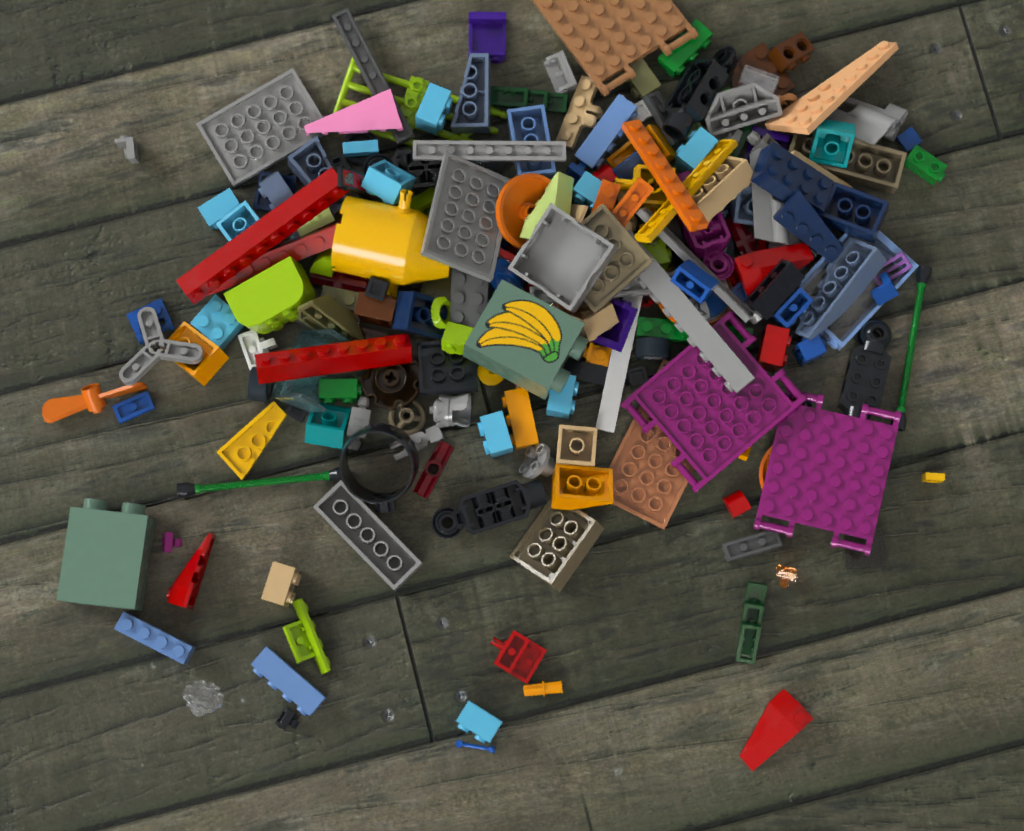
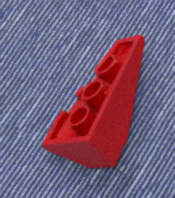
(756, 265)
(187, 585)
(777, 725)

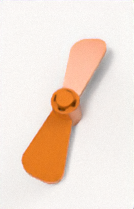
(91, 399)

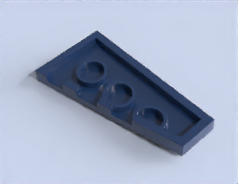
(805, 223)

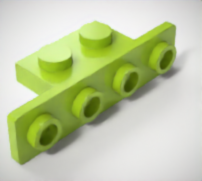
(304, 640)

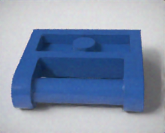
(162, 313)

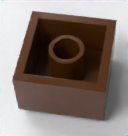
(375, 311)

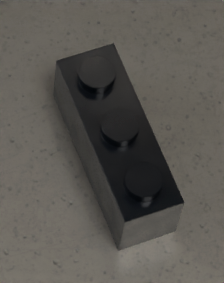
(774, 289)

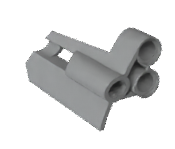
(871, 121)
(764, 208)

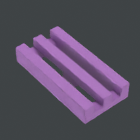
(905, 260)

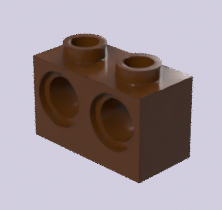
(791, 52)

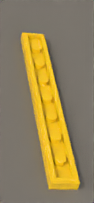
(692, 184)

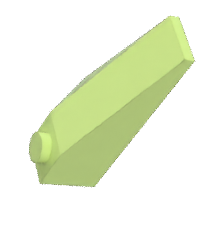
(558, 193)

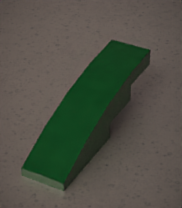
(523, 97)
(751, 622)

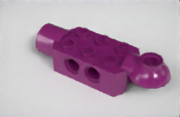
(710, 242)

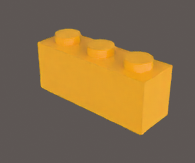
(520, 418)

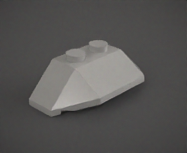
(741, 108)

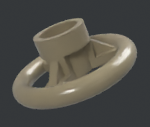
(404, 410)

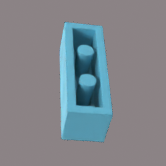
(360, 148)

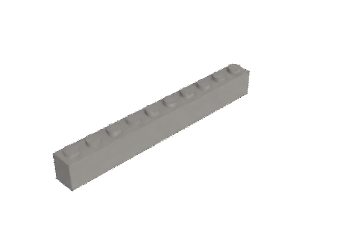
(695, 326)

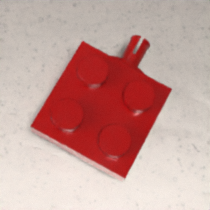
(518, 656)

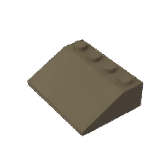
(556, 544)

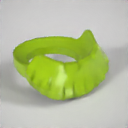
(435, 312)

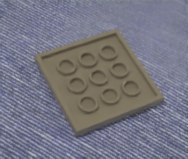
(624, 266)

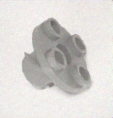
(537, 462)

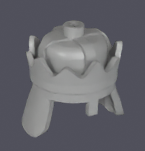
(452, 410)

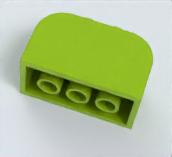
(271, 297)

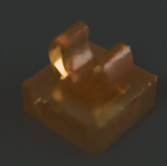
(785, 574)

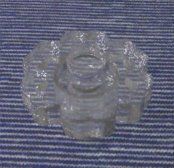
(203, 697)

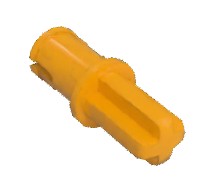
(542, 688)

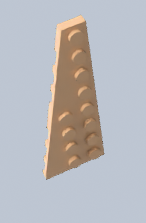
(815, 106)

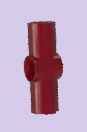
(743, 240)
(341, 281)
(428, 481)

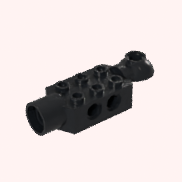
(697, 91)
(424, 171)
(866, 371)
(490, 508)

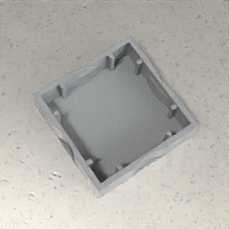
(563, 258)

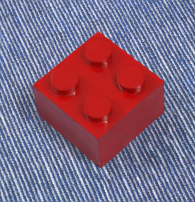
(772, 348)

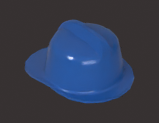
(502, 272)

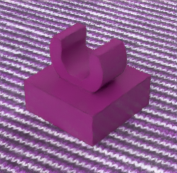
(168, 542)

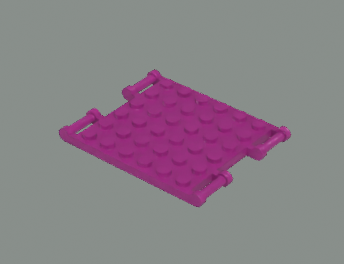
(703, 415)
(828, 472)

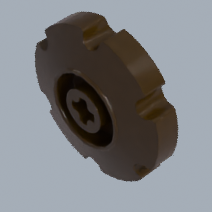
(399, 391)

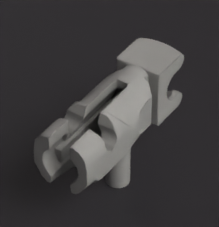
(420, 440)

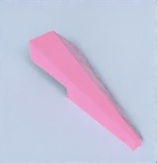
(370, 114)

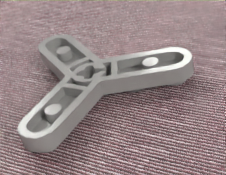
(147, 357)

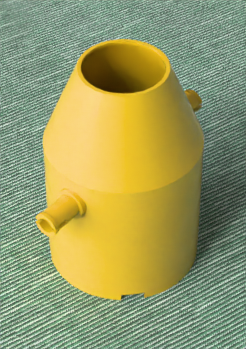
(384, 243)

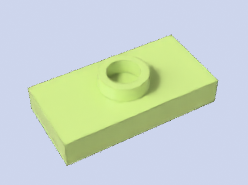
(318, 221)

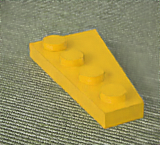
(249, 443)

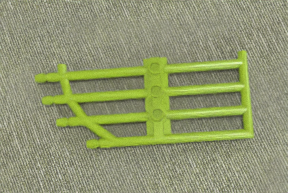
(409, 104)

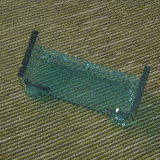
(301, 391)

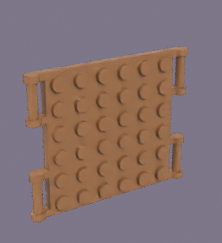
(615, 33)

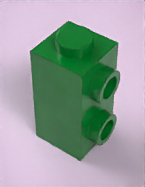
(925, 165)
(339, 390)

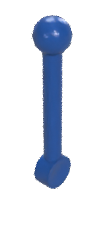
(459, 743)

